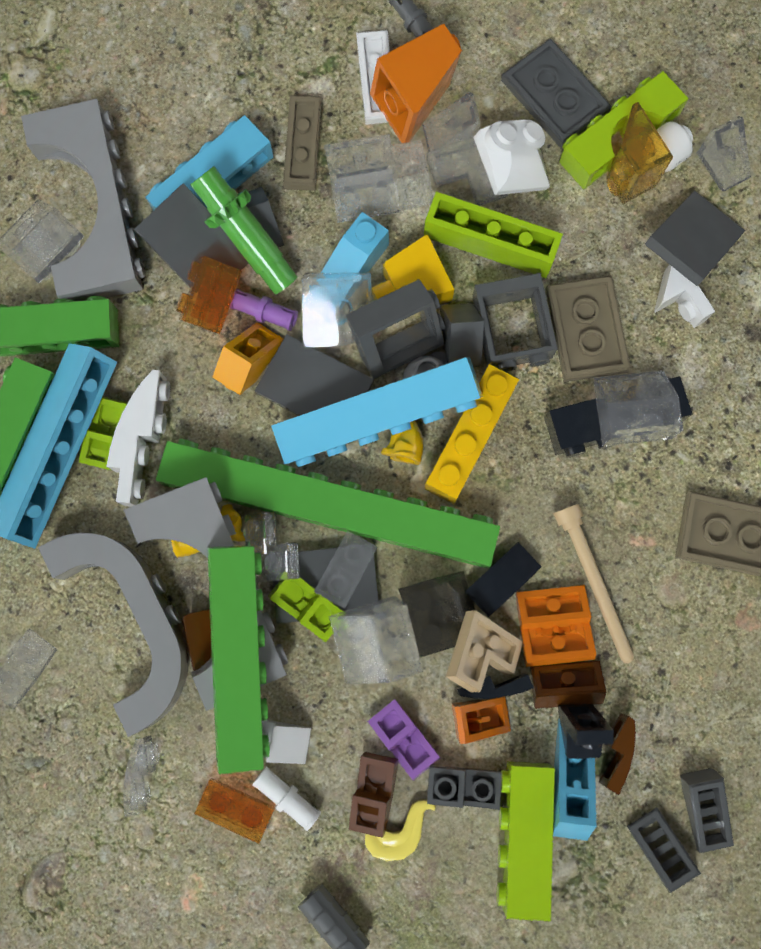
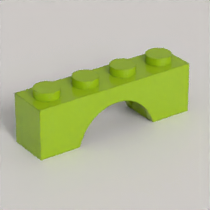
(591, 153)

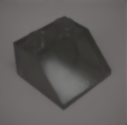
(437, 611)

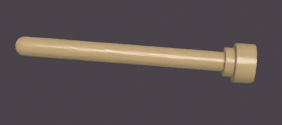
(571, 520)

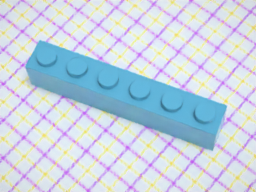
(377, 411)
(53, 443)

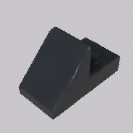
(583, 731)

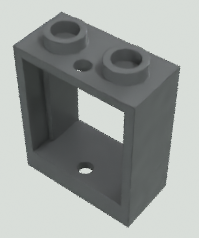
(509, 291)
(405, 345)

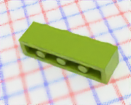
(491, 234)
(527, 841)

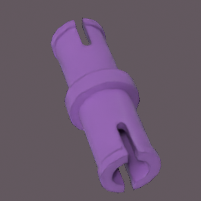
(264, 309)

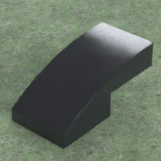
(503, 579)
(507, 688)

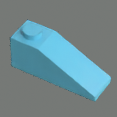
(359, 247)
(573, 794)

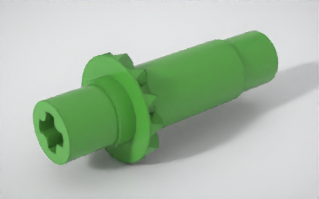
(243, 229)

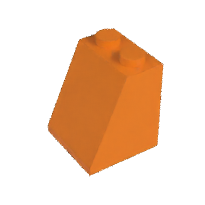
(414, 79)

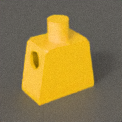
(416, 263)

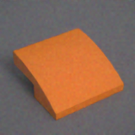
(555, 626)

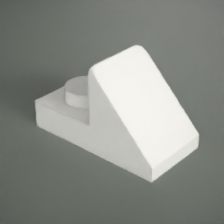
(690, 298)
(286, 742)

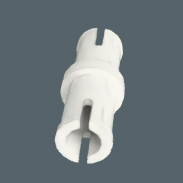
(286, 798)

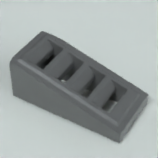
(704, 786)
(680, 878)

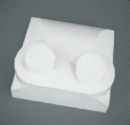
(513, 156)

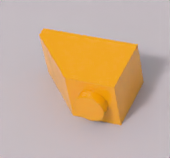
(246, 358)

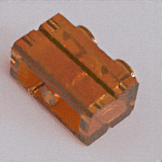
(209, 294)

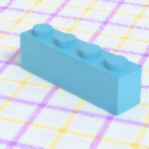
(235, 154)

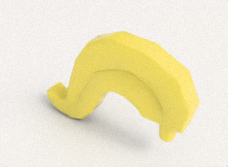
(400, 843)

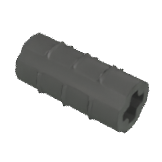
(332, 920)

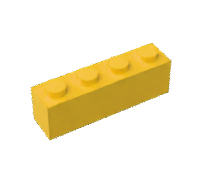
(471, 435)

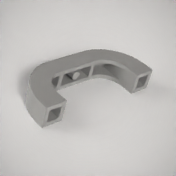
(156, 619)

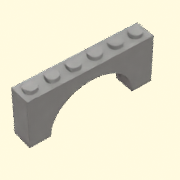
(108, 258)
(194, 518)

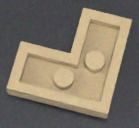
(481, 645)

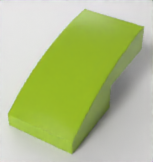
(99, 437)
(305, 605)

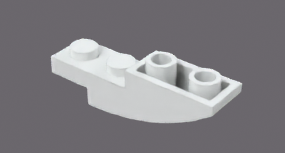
(139, 423)

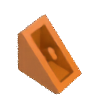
(480, 719)

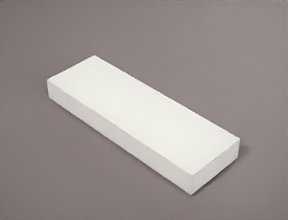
(370, 47)

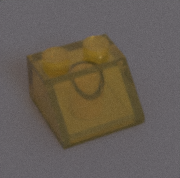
(638, 158)

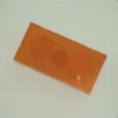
(234, 810)

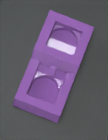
(404, 739)

